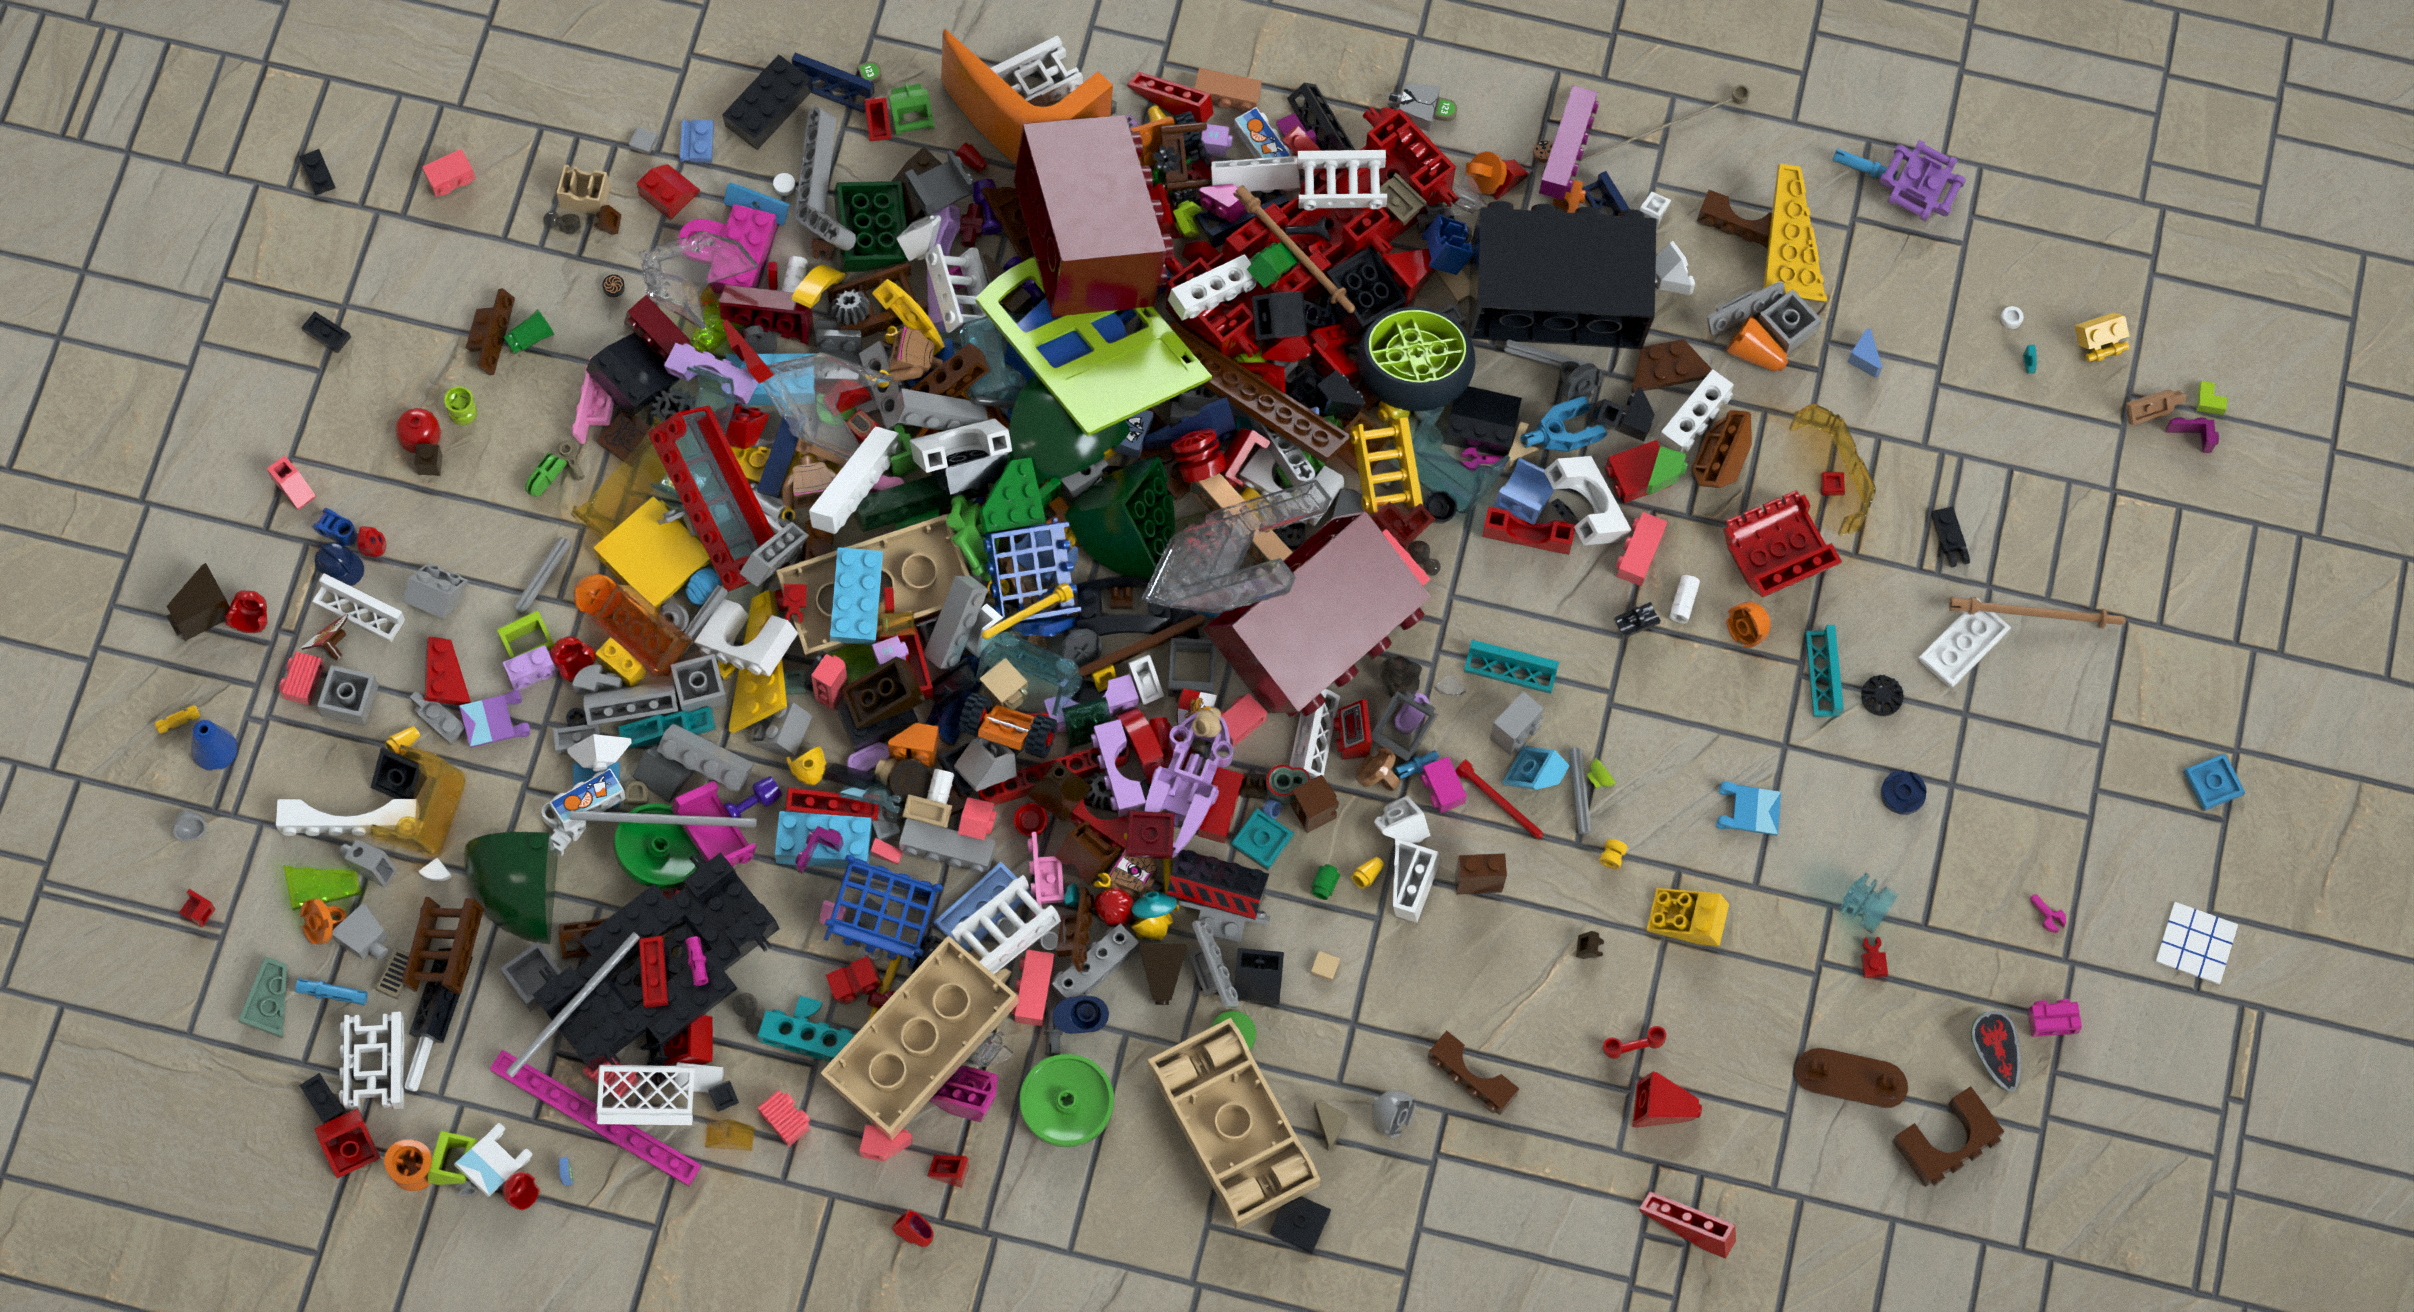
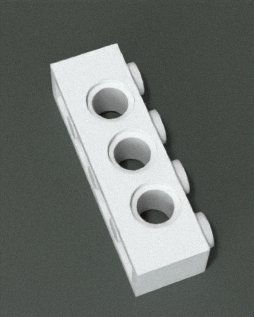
(1183, 295)
(1712, 385)

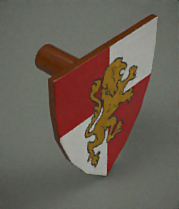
(329, 637)
(1191, 702)

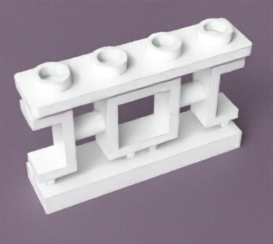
(1031, 61)
(390, 1060)

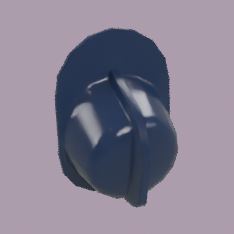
(339, 563)
(1080, 1014)

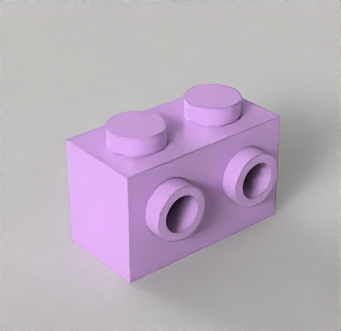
(529, 668)

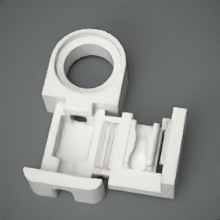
(560, 836)

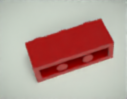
(1219, 817)

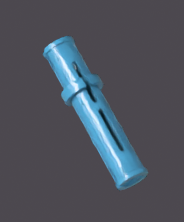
(1860, 164)
(322, 989)

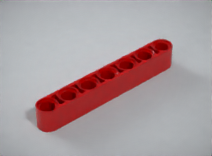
(1023, 787)

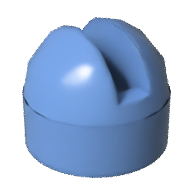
(1272, 808)

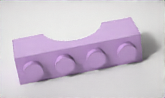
(686, 356)
(1119, 694)
(1126, 793)

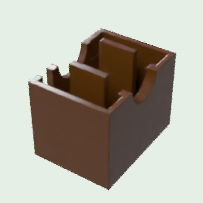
(1315, 803)
(1087, 853)

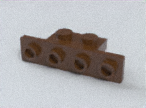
(489, 329)
(817, 543)
(1074, 931)

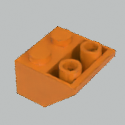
(916, 743)

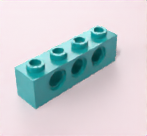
(793, 1042)

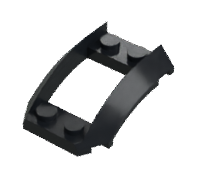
(1091, 609)

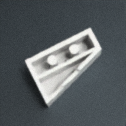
(1412, 878)

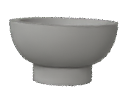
(189, 826)

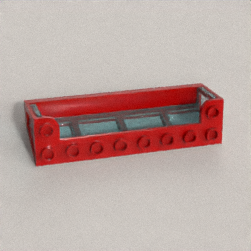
(712, 490)

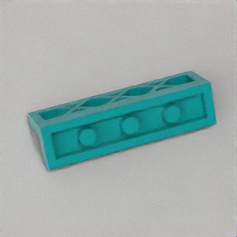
(1514, 659)
(1833, 672)

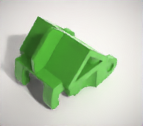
(909, 100)

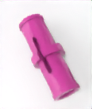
(696, 961)

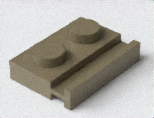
(1402, 199)

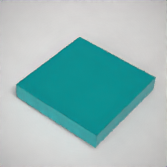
(1262, 839)

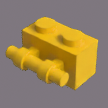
(2102, 331)

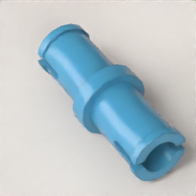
(1415, 765)

